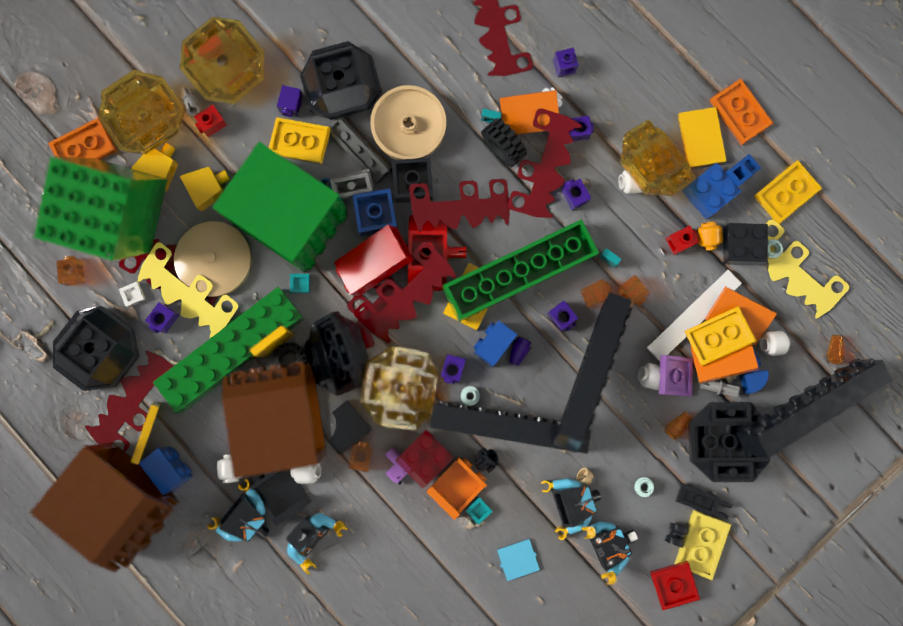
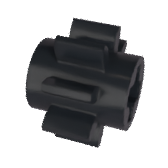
(486, 460)

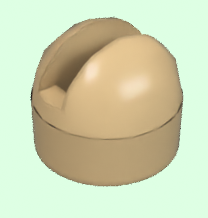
(585, 472)

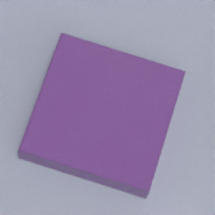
(675, 375)

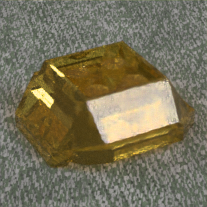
(242, 66)
(130, 98)
(654, 161)
(416, 391)

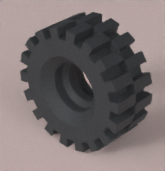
(504, 142)

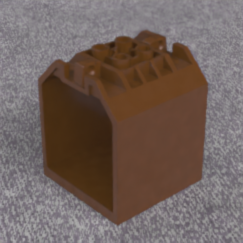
(273, 419)
(105, 506)

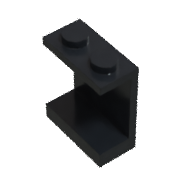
(281, 494)

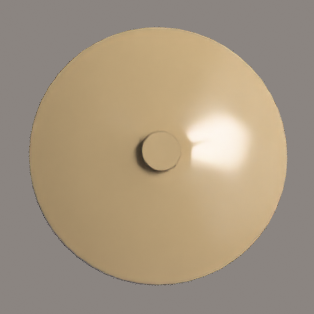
(408, 122)
(217, 254)

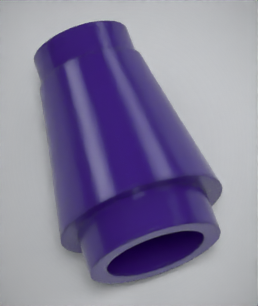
(519, 350)

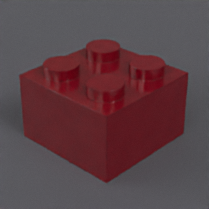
(424, 459)

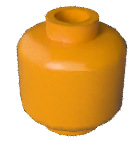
(710, 235)

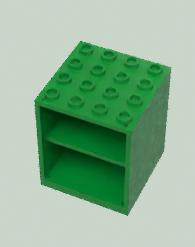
(99, 207)
(282, 207)

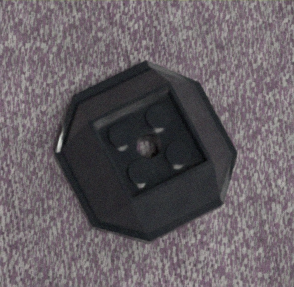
(341, 97)
(113, 352)
(337, 353)
(708, 448)

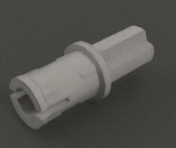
(189, 101)
(721, 388)

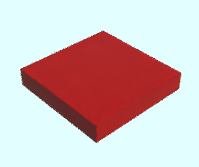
(675, 585)

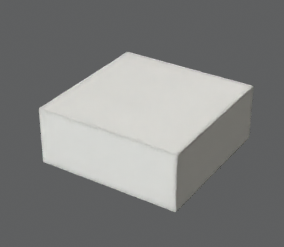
(132, 294)

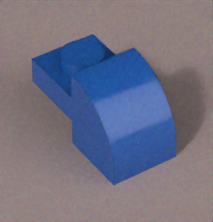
(743, 170)
(754, 380)

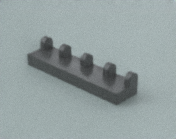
(359, 149)

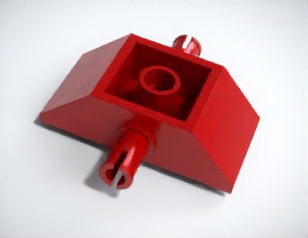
(437, 239)

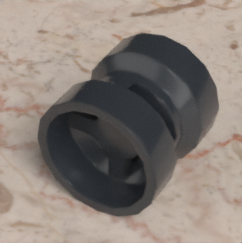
(679, 530)

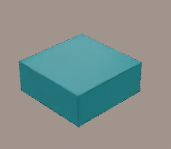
(489, 115)
(609, 257)
(299, 283)
(478, 510)

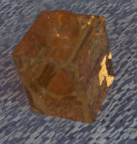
(76, 276)
(634, 290)
(595, 292)
(361, 465)

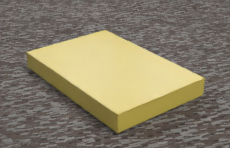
(703, 544)

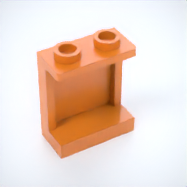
(457, 487)

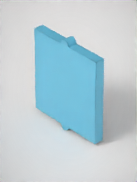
(518, 559)

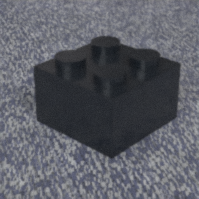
(411, 172)
(745, 244)

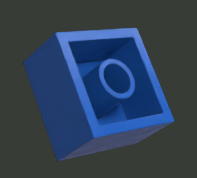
(711, 191)
(374, 211)
(494, 344)
(166, 469)

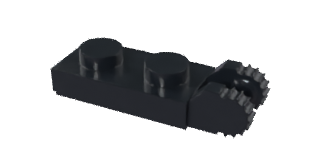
(701, 501)

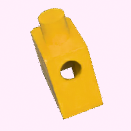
(158, 163)
(204, 186)

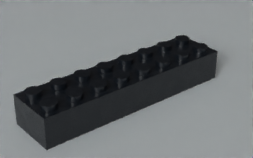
(593, 373)
(813, 407)
(497, 425)

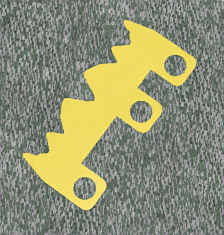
(799, 281)
(192, 300)

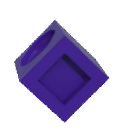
(565, 62)
(289, 101)
(588, 129)
(575, 202)
(169, 314)
(554, 315)
(452, 360)

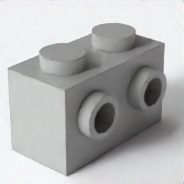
(352, 183)

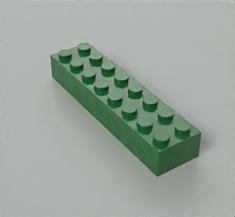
(520, 270)
(226, 351)

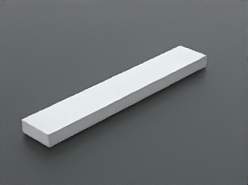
(691, 316)

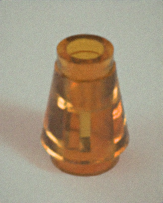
(836, 350)
(677, 427)

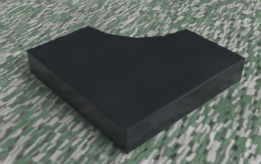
(349, 427)

